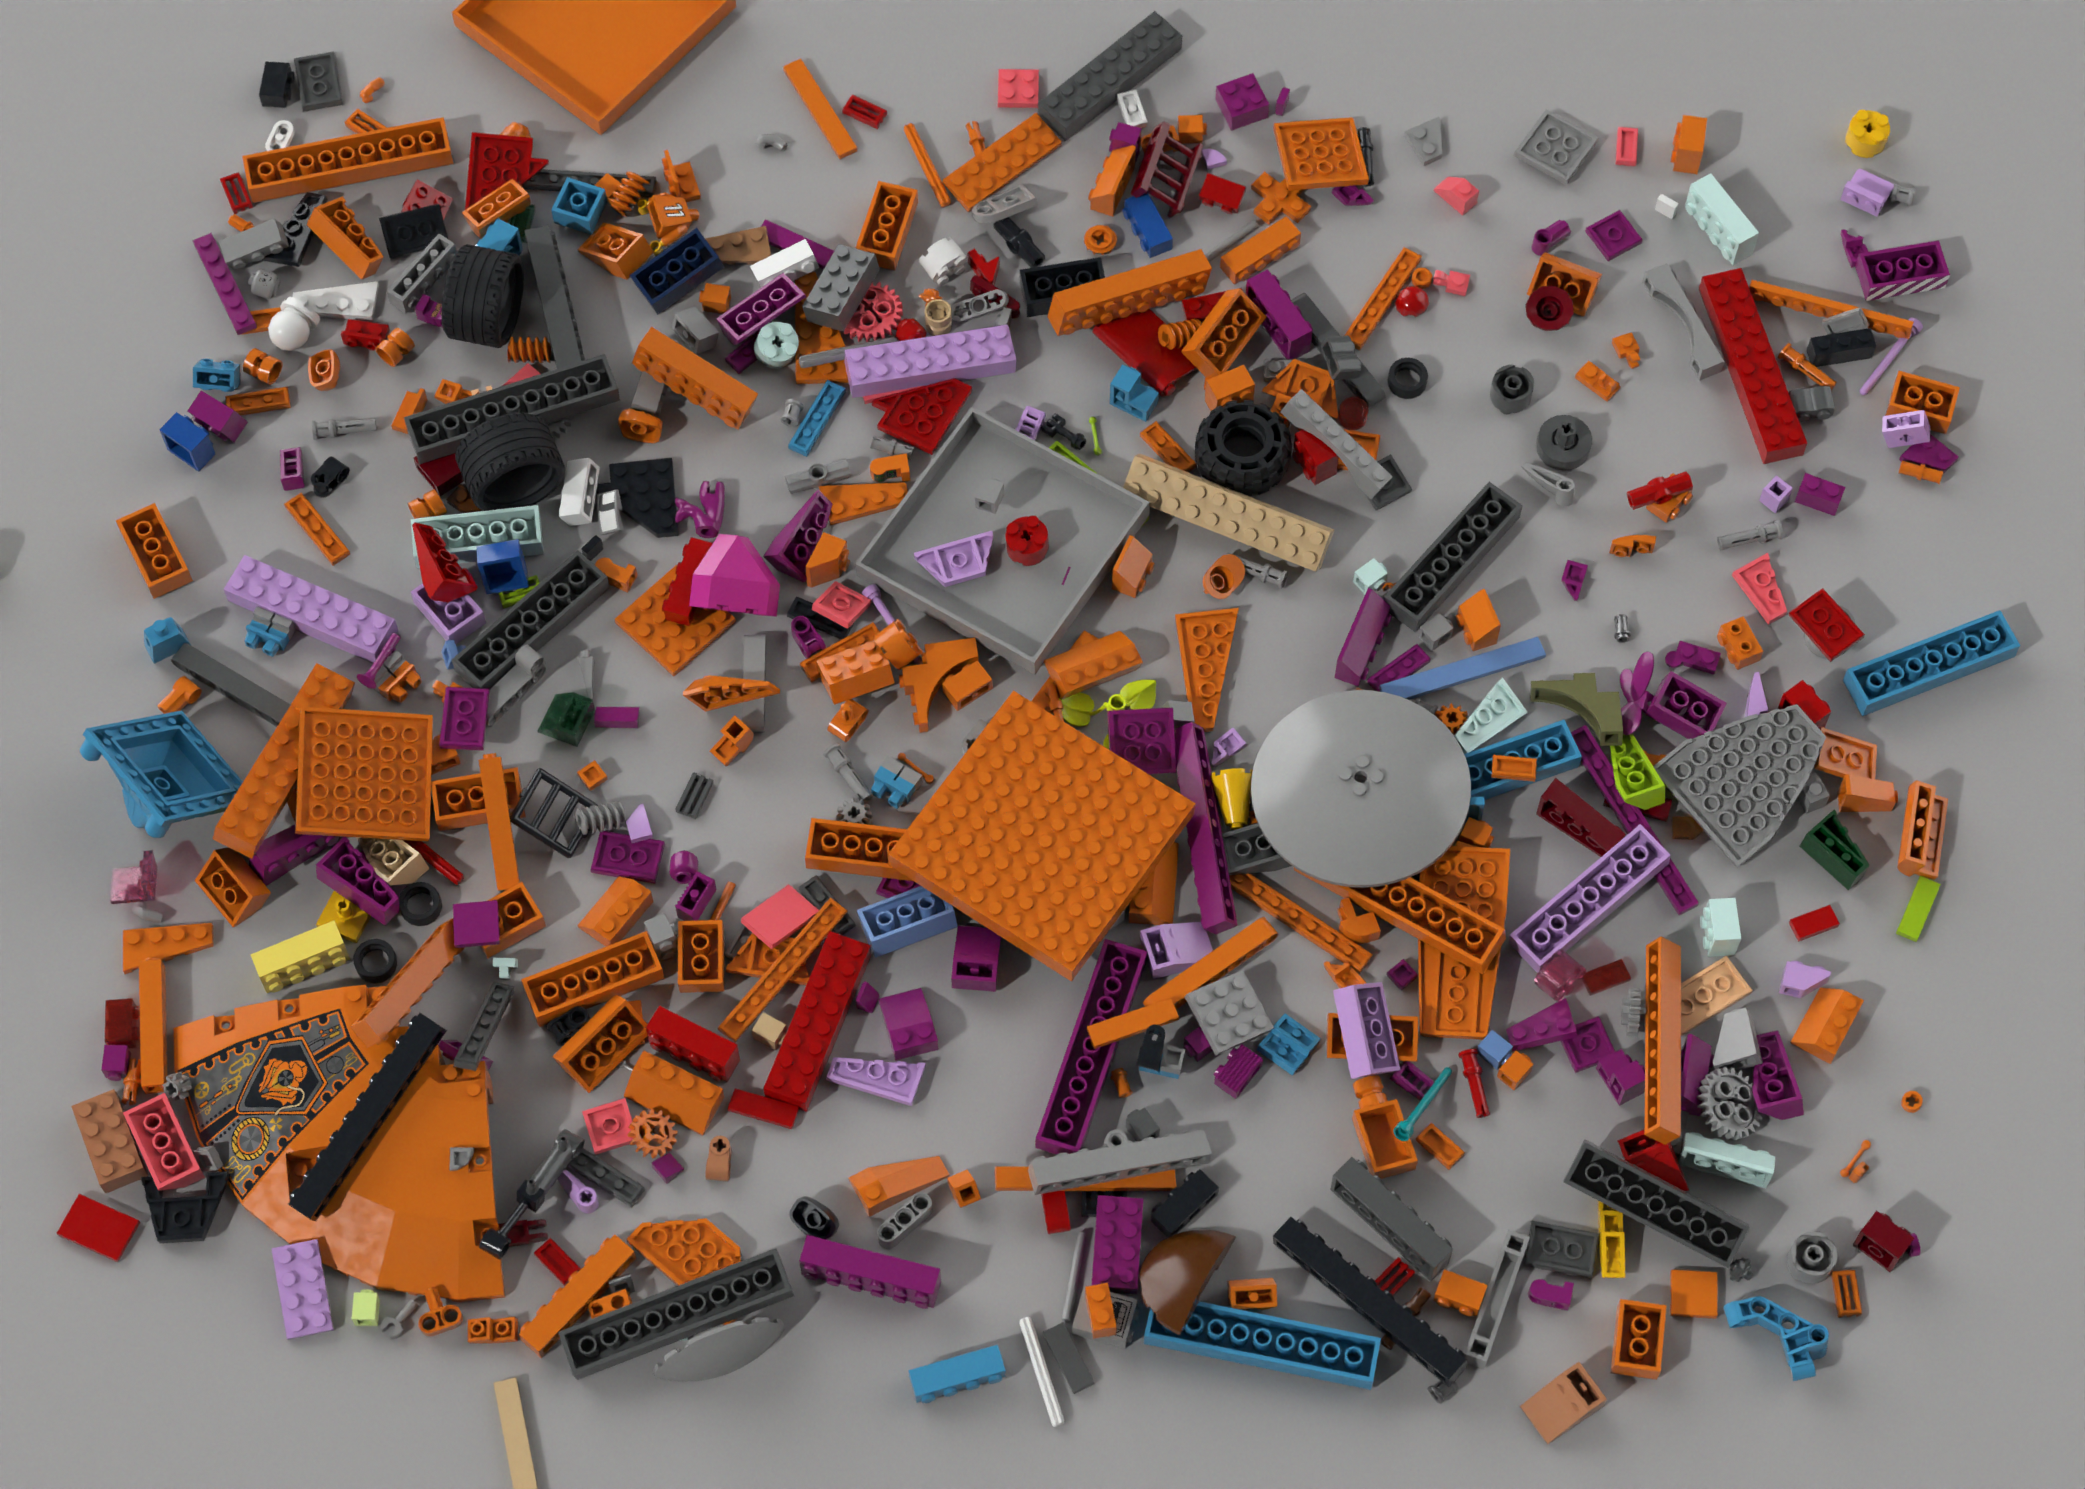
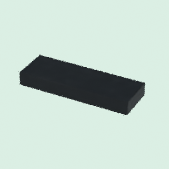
(804, 608)

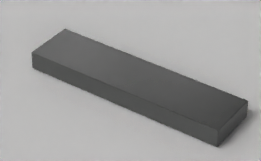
(607, 1177)

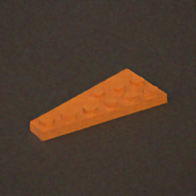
(815, 339)
(1204, 654)

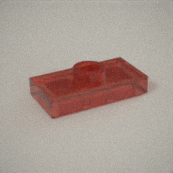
(1606, 977)

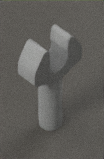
(398, 1320)

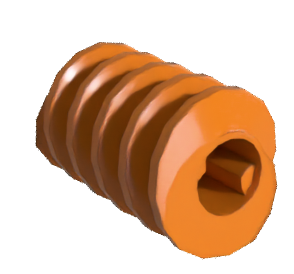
(627, 193)
(1177, 333)
(529, 349)

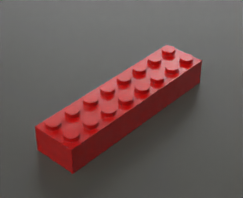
(817, 1021)

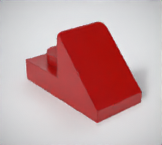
(983, 269)

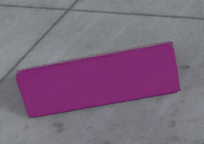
(616, 717)

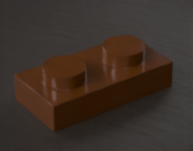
(462, 500)

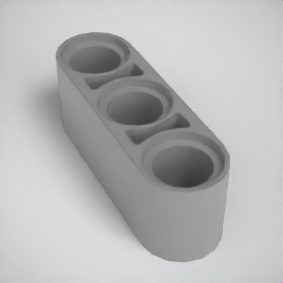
(900, 1230)

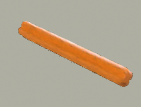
(927, 165)

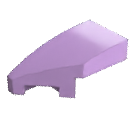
(1227, 746)
(638, 825)

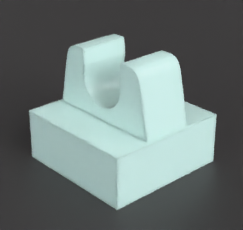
(505, 966)

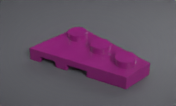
(1544, 1027)

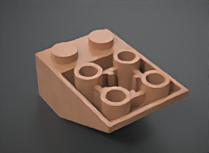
(1564, 1403)

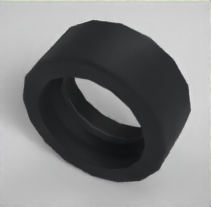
(1404, 391)
(422, 919)
(371, 945)

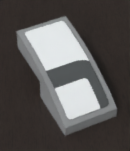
(608, 512)

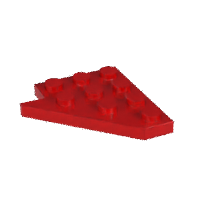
(496, 161)
(922, 413)

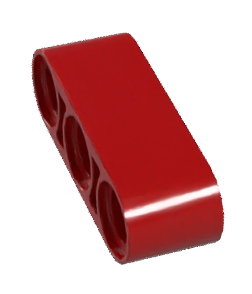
(1056, 1212)

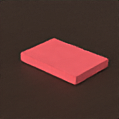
(779, 916)

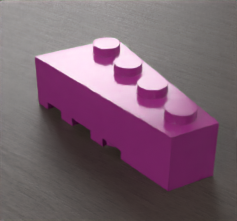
(285, 852)
(356, 881)

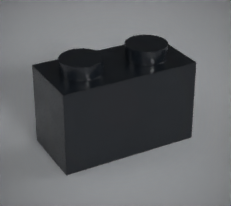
(276, 84)

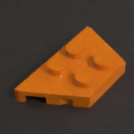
(1311, 379)
(756, 958)

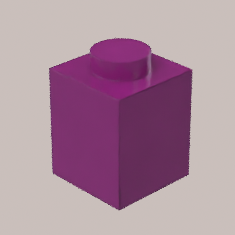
(1196, 1044)
(115, 1061)

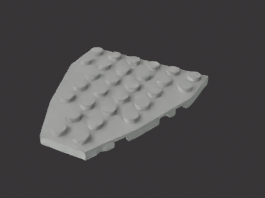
(1744, 777)

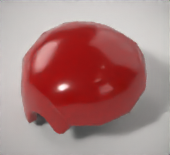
(1412, 301)

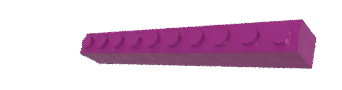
(1204, 830)

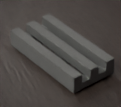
(701, 780)

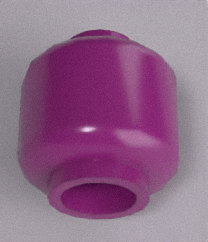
(683, 866)

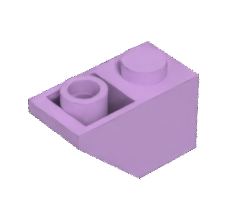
(1801, 979)

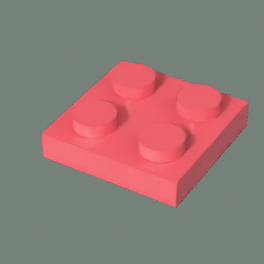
(1018, 88)
(841, 604)
(608, 1125)

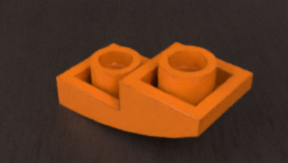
(1624, 545)
(493, 1330)

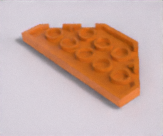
(685, 1248)

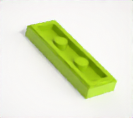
(1918, 908)

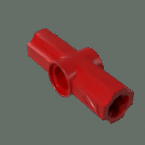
(1659, 490)

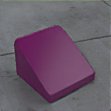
(867, 998)
(667, 1167)

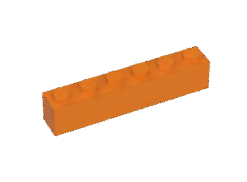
(573, 1299)

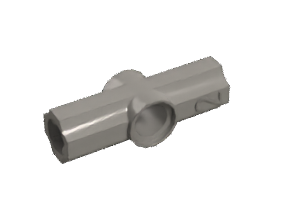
(805, 479)

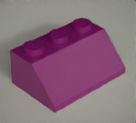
(1695, 1063)

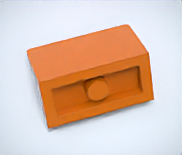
(411, 404)

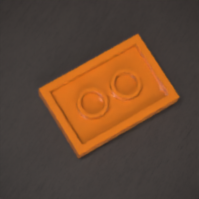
(1846, 755)

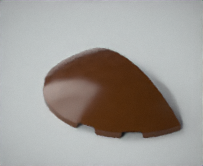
(1178, 1273)

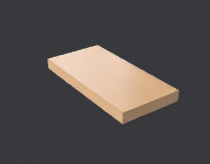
(1710, 993)

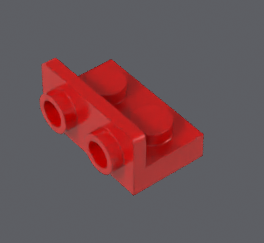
(364, 334)

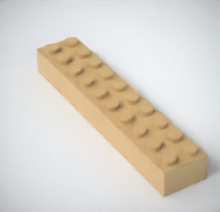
(1229, 512)

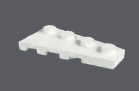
(343, 302)

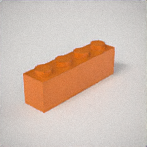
(1260, 250)

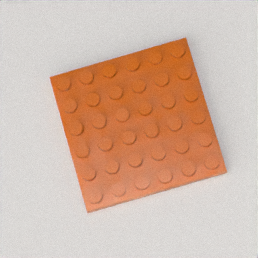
(364, 774)

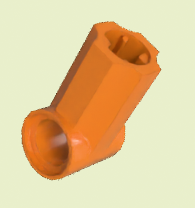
(183, 692)

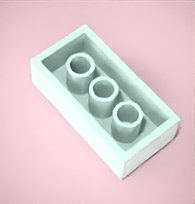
(1721, 219)

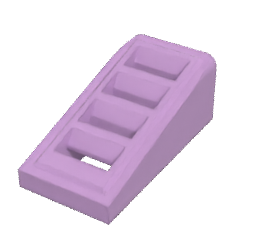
(1032, 417)

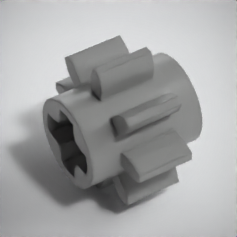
(177, 1086)

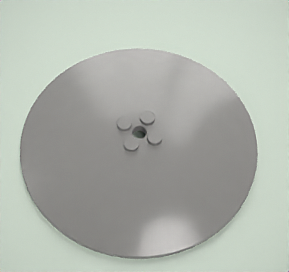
(1368, 829)

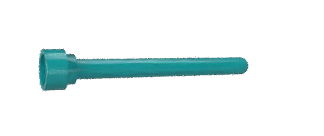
(1404, 1129)

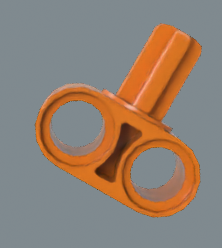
(848, 720)
(438, 1313)

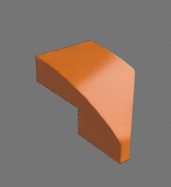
(1343, 974)

